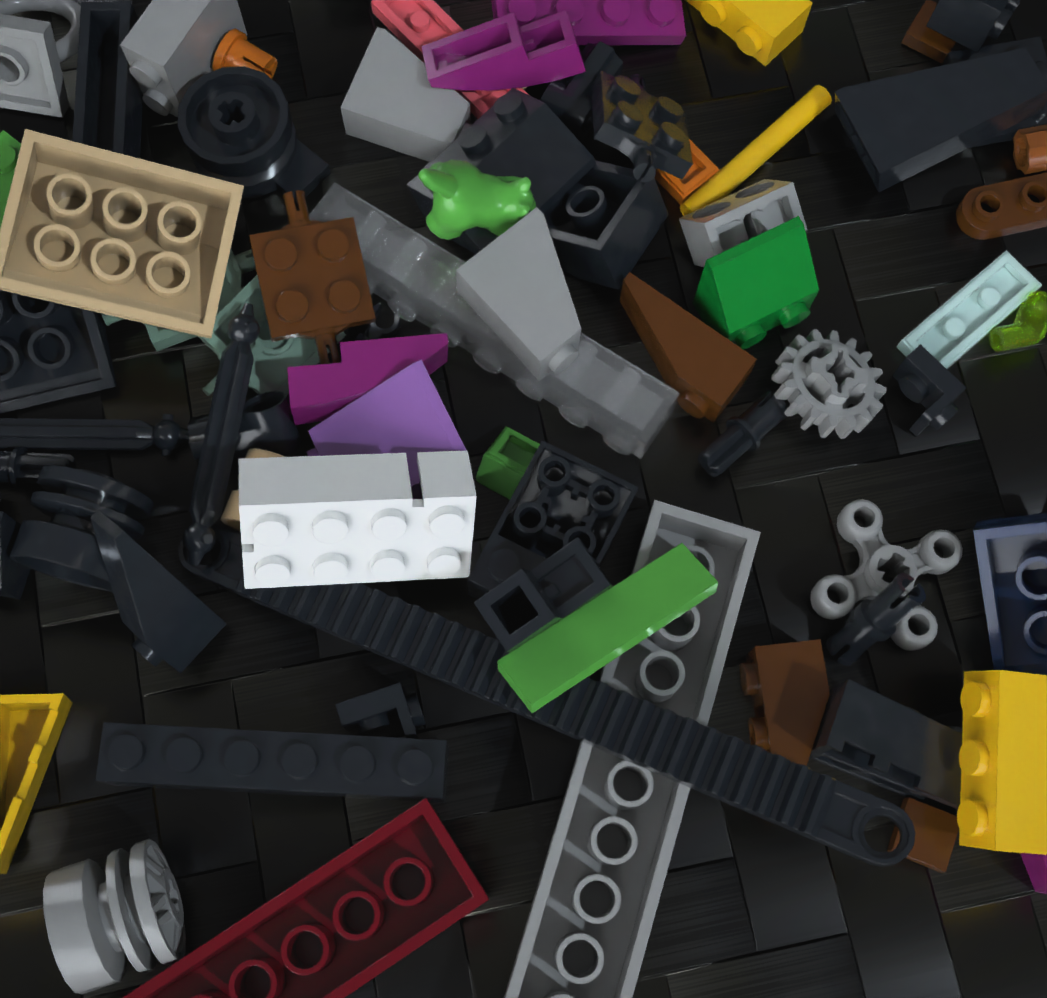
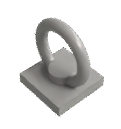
(31, 58)

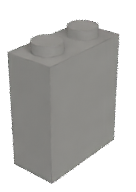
(176, 46)

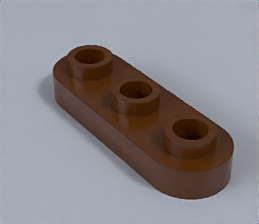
(1011, 208)

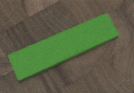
(606, 627)

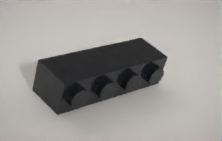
(106, 92)

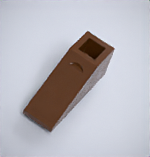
(787, 696)

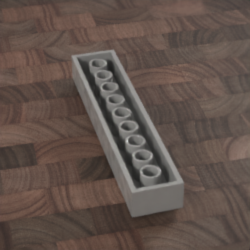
(617, 817)

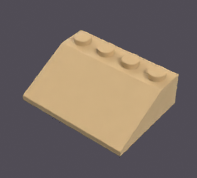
(117, 234)

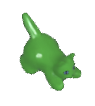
(474, 199)

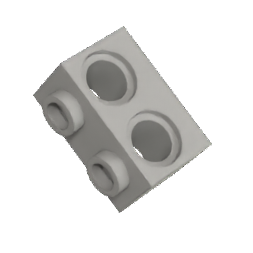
(739, 218)

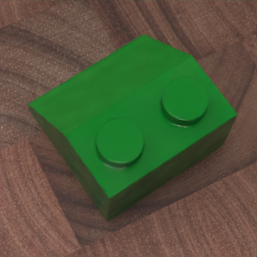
(758, 285)

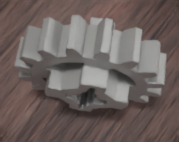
(828, 384)

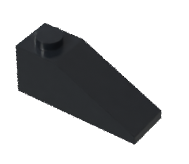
(152, 601)

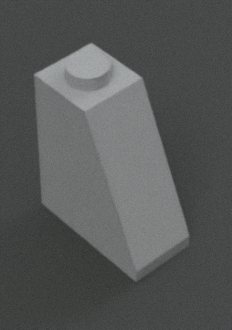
(397, 106)
(524, 296)

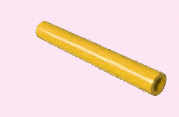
(759, 150)

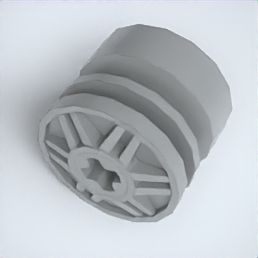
(113, 916)

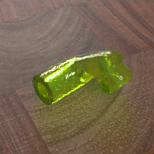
(1028, 326)

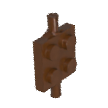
(312, 278)

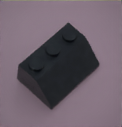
(518, 140)

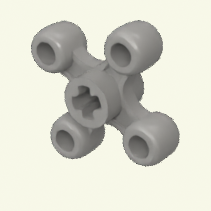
(867, 580)

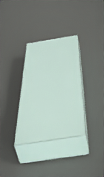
(973, 311)

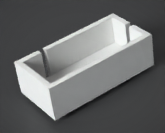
(355, 519)

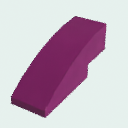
(505, 54)
(327, 388)

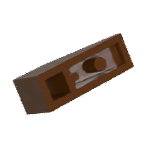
(686, 351)

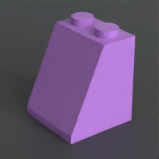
(391, 418)

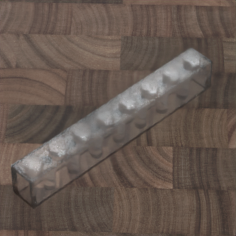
(422, 285)

